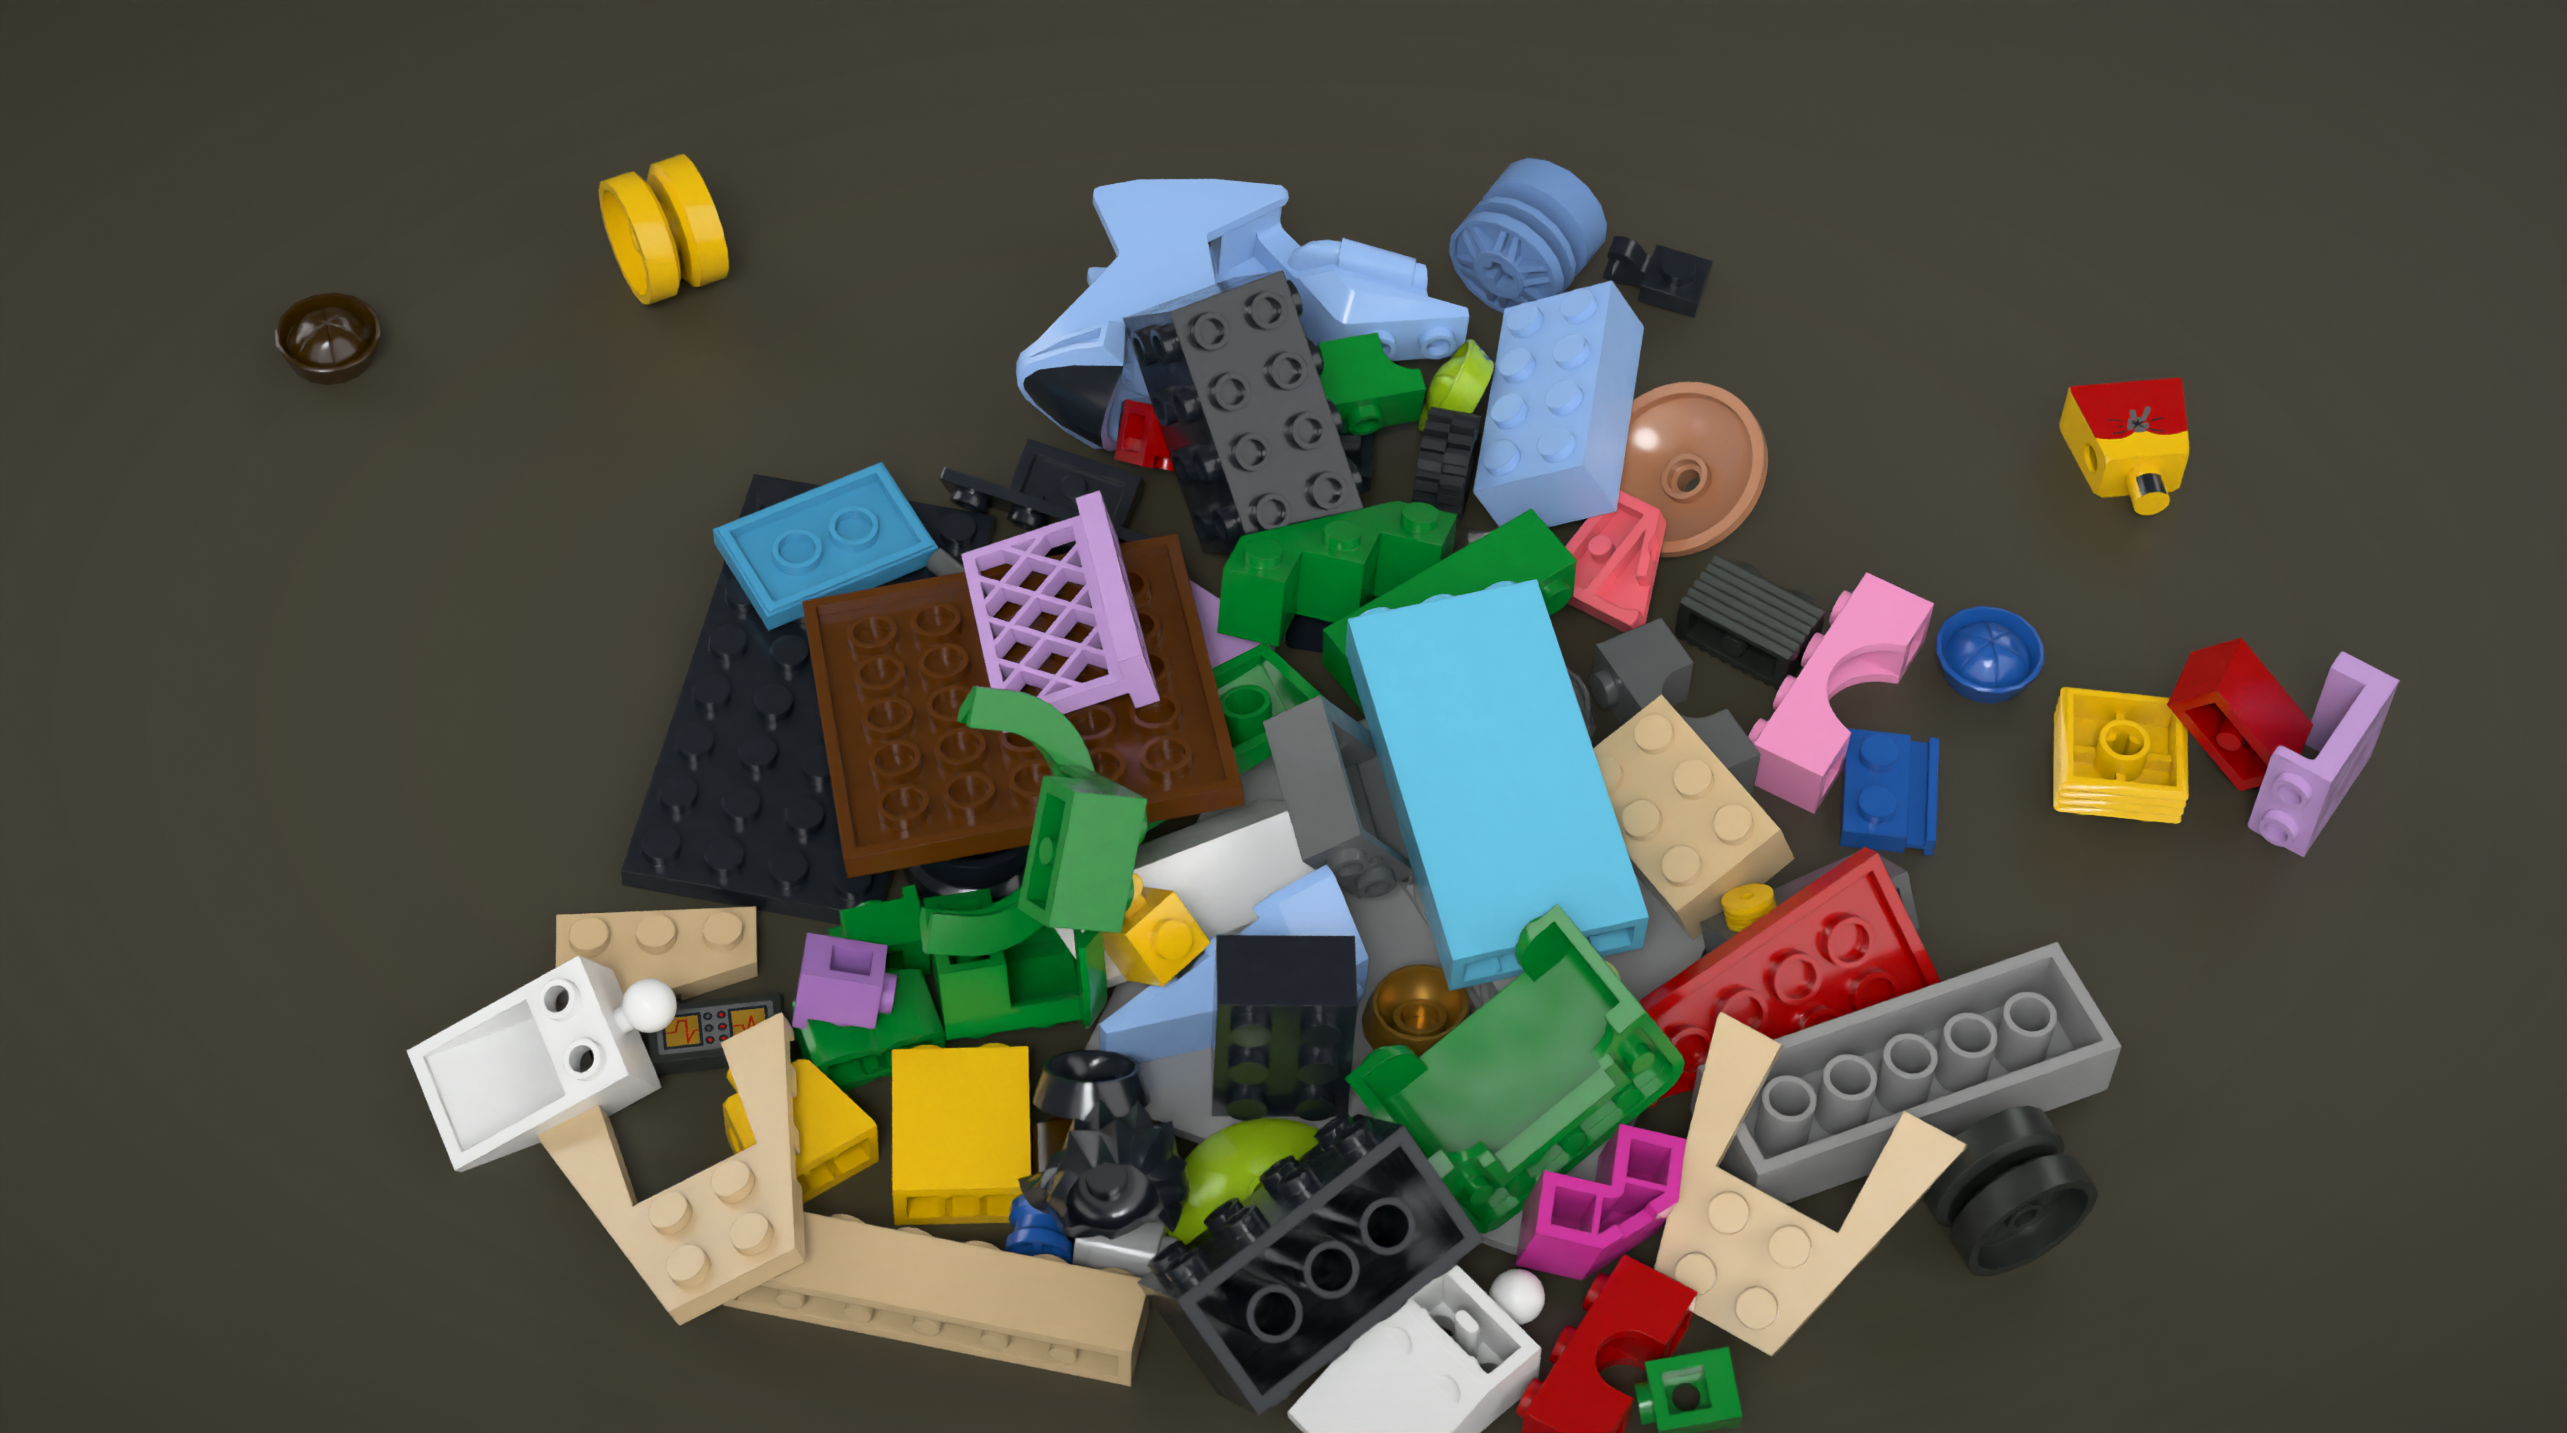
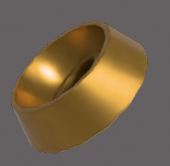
(1414, 1009)

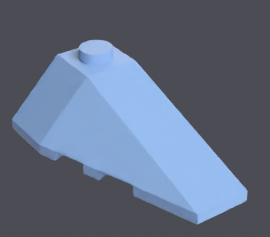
(1180, 1014)

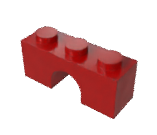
(1628, 1321)

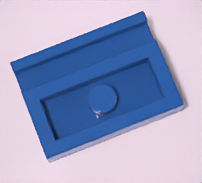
(1889, 792)

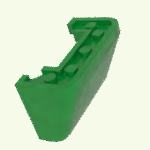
(1526, 1076)

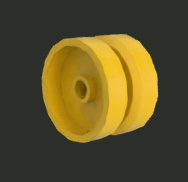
(664, 229)

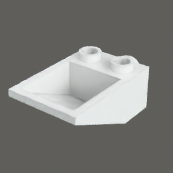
(528, 1061)
(1420, 1379)

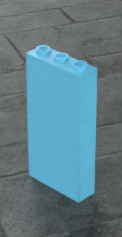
(1492, 777)

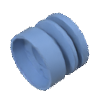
(1528, 235)

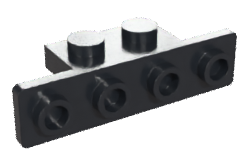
(1047, 490)

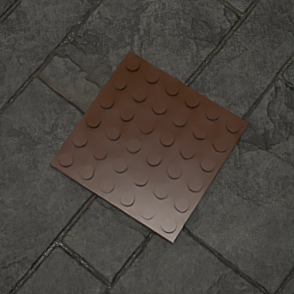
(930, 788)

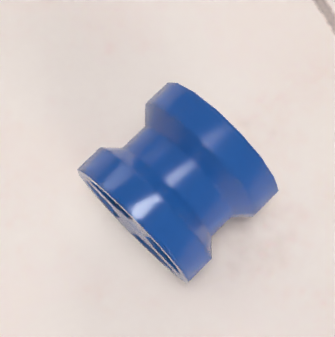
(1035, 1233)

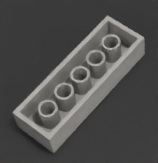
(1940, 1053)

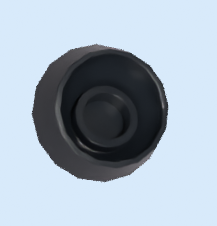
(1078, 1079)

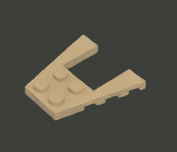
(721, 1225)
(1752, 1256)

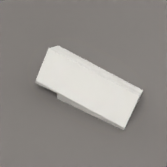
(1219, 869)

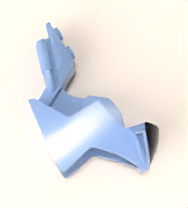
(1161, 240)

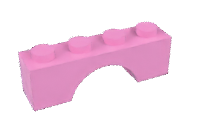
(1869, 640)

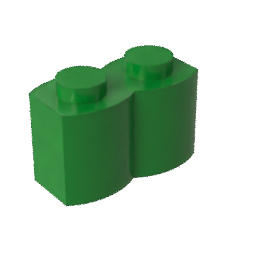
(860, 1054)

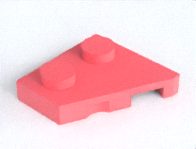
(1618, 563)

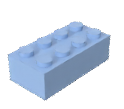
(1560, 407)

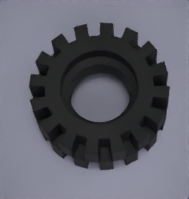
(1446, 460)

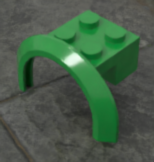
(1078, 846)
(1019, 986)

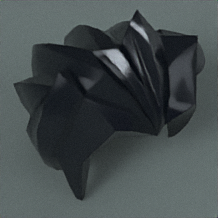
(1112, 1176)

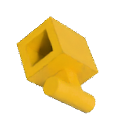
(1155, 937)

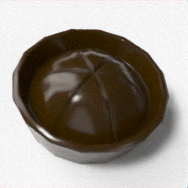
(328, 337)

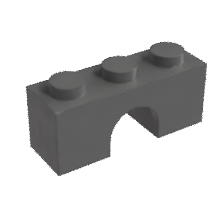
(1651, 662)

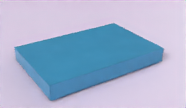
(824, 544)

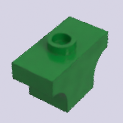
(1368, 385)

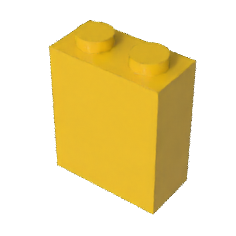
(959, 1133)

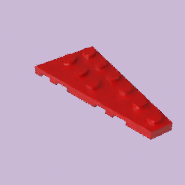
(1799, 965)

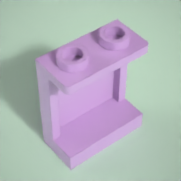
(2304, 793)

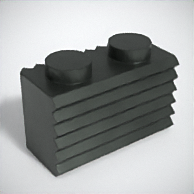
(1748, 621)

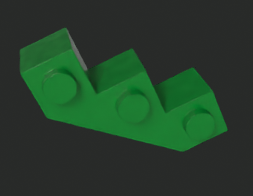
(1328, 566)

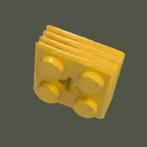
(2119, 756)

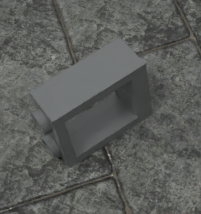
(1337, 797)

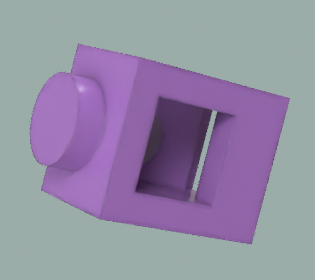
(843, 982)

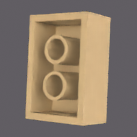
(1685, 816)

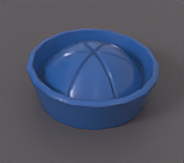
(1988, 653)

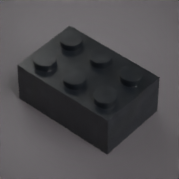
(1283, 1026)

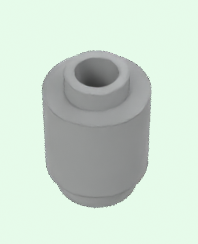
(1126, 1252)

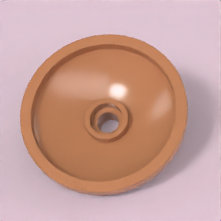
(1689, 435)

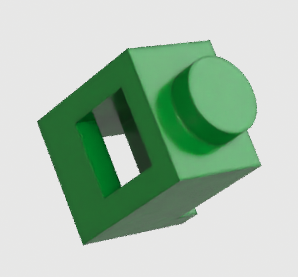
(889, 924)
(1705, 1372)

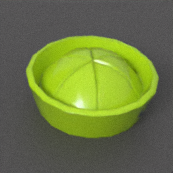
(1459, 381)

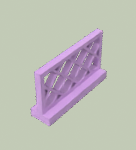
(1111, 615)

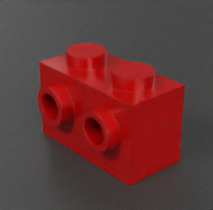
(2237, 711)

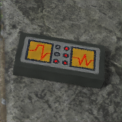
(699, 1027)

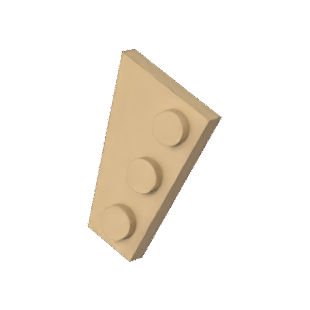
(683, 948)

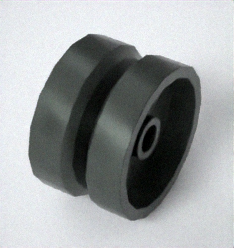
(2011, 1192)

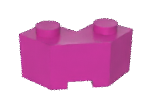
(1582, 1224)

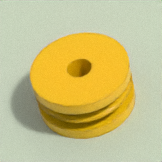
(1747, 904)

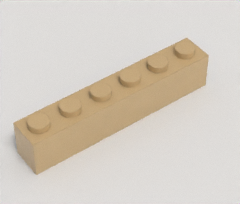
(961, 1298)

